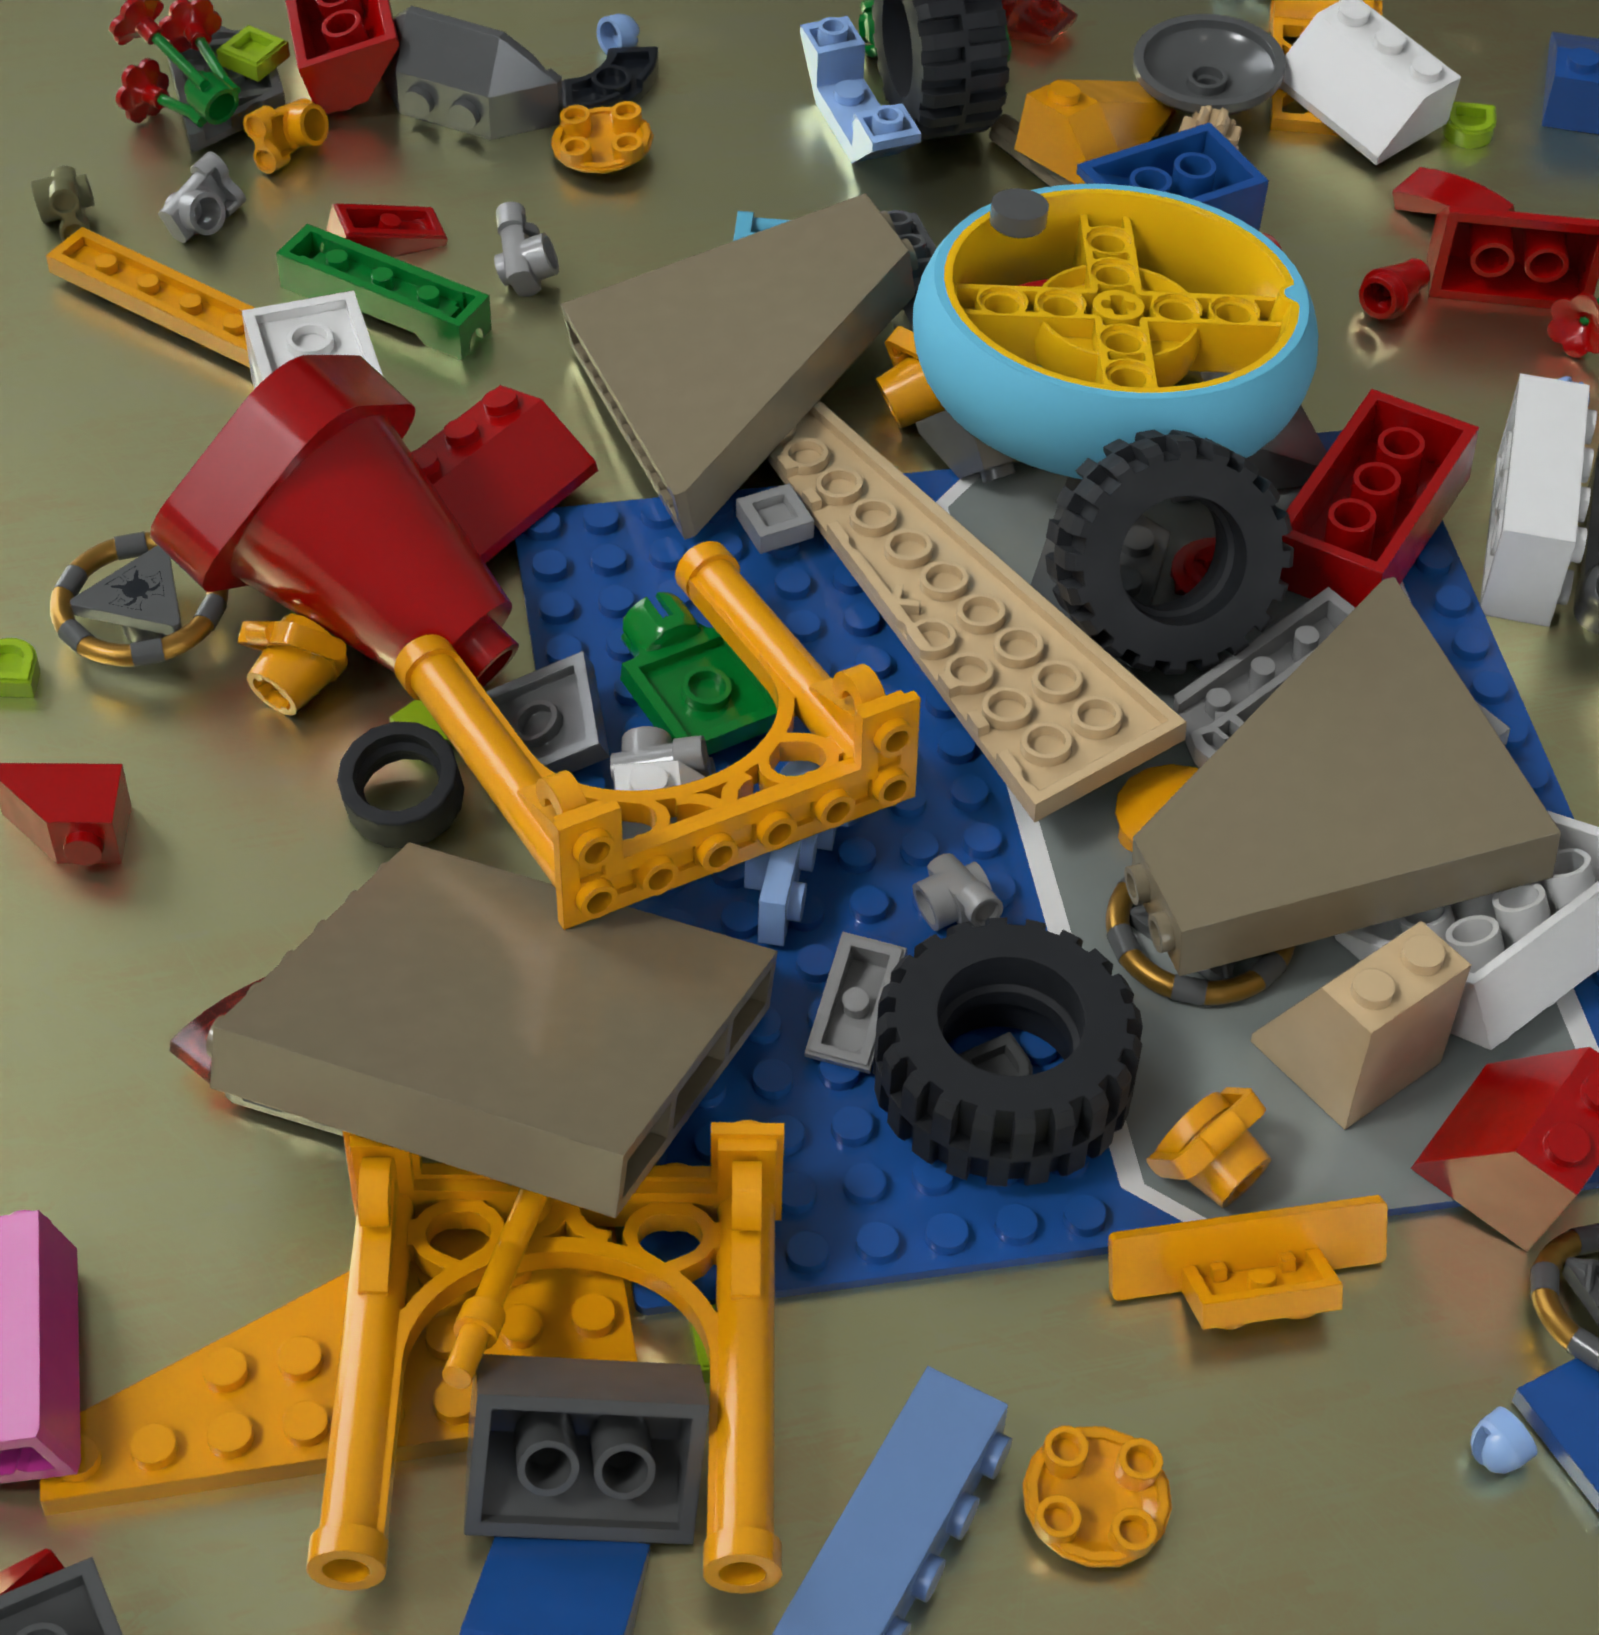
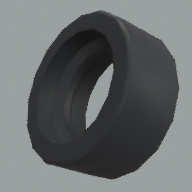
(387, 745)

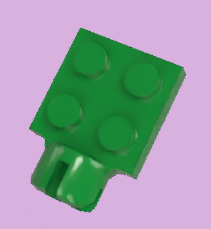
(691, 677)

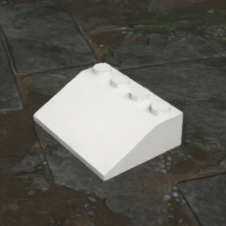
(1521, 942)

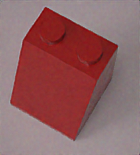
(1520, 1142)

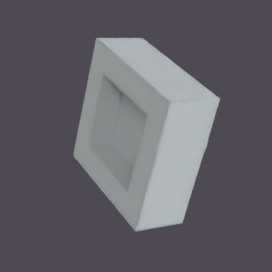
(775, 518)

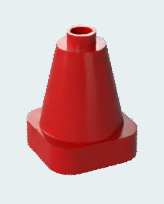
(336, 519)

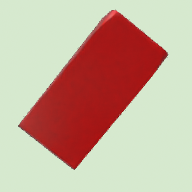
(388, 227)

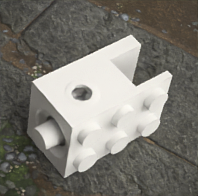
(305, 327)

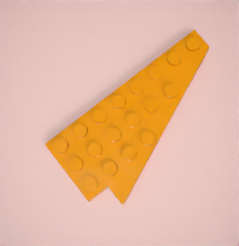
(266, 1393)

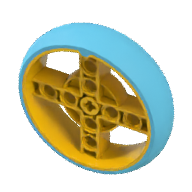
(1129, 307)

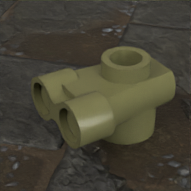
(64, 198)

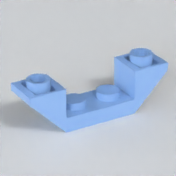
(853, 113)

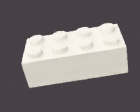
(1538, 501)

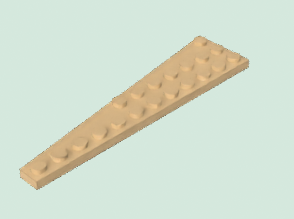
(1004, 659)

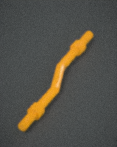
(483, 1315)

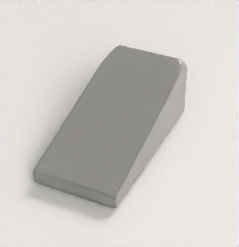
(849, 1005)

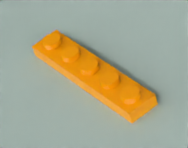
(153, 291)

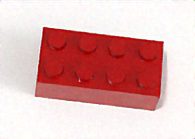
(1376, 497)

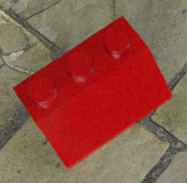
(342, 48)
(1511, 257)
(504, 466)

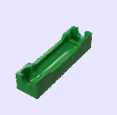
(399, 293)

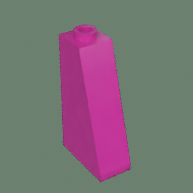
(38, 1350)

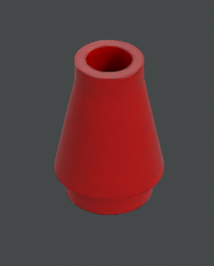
(1392, 288)

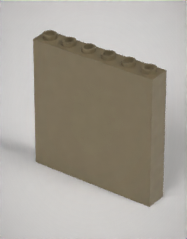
(488, 1035)

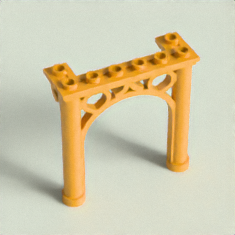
(575, 830)
(408, 1202)

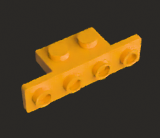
(1252, 1262)

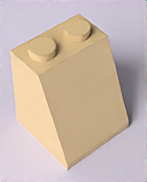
(1371, 1025)

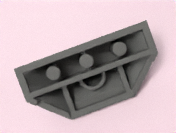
(469, 77)

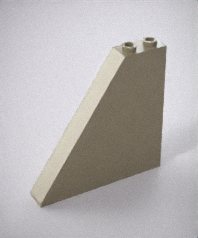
(738, 345)
(1341, 804)

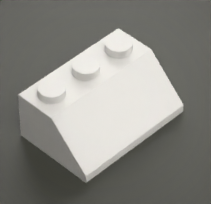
(1368, 80)

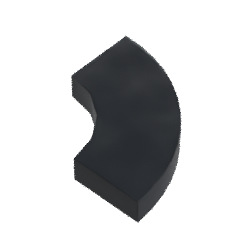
(622, 77)

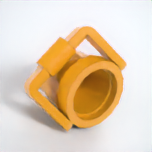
(905, 383)
(294, 660)
(1215, 1146)

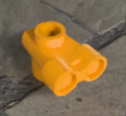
(284, 130)

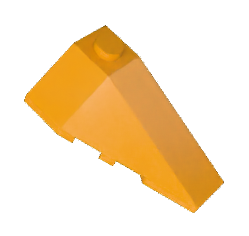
(1087, 120)

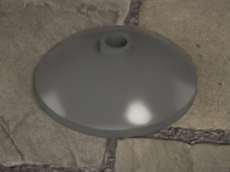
(1208, 62)

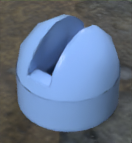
(617, 32)
(1502, 1442)

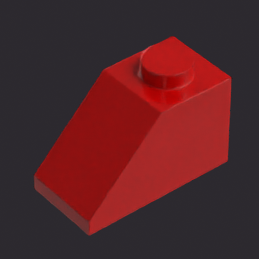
(69, 809)

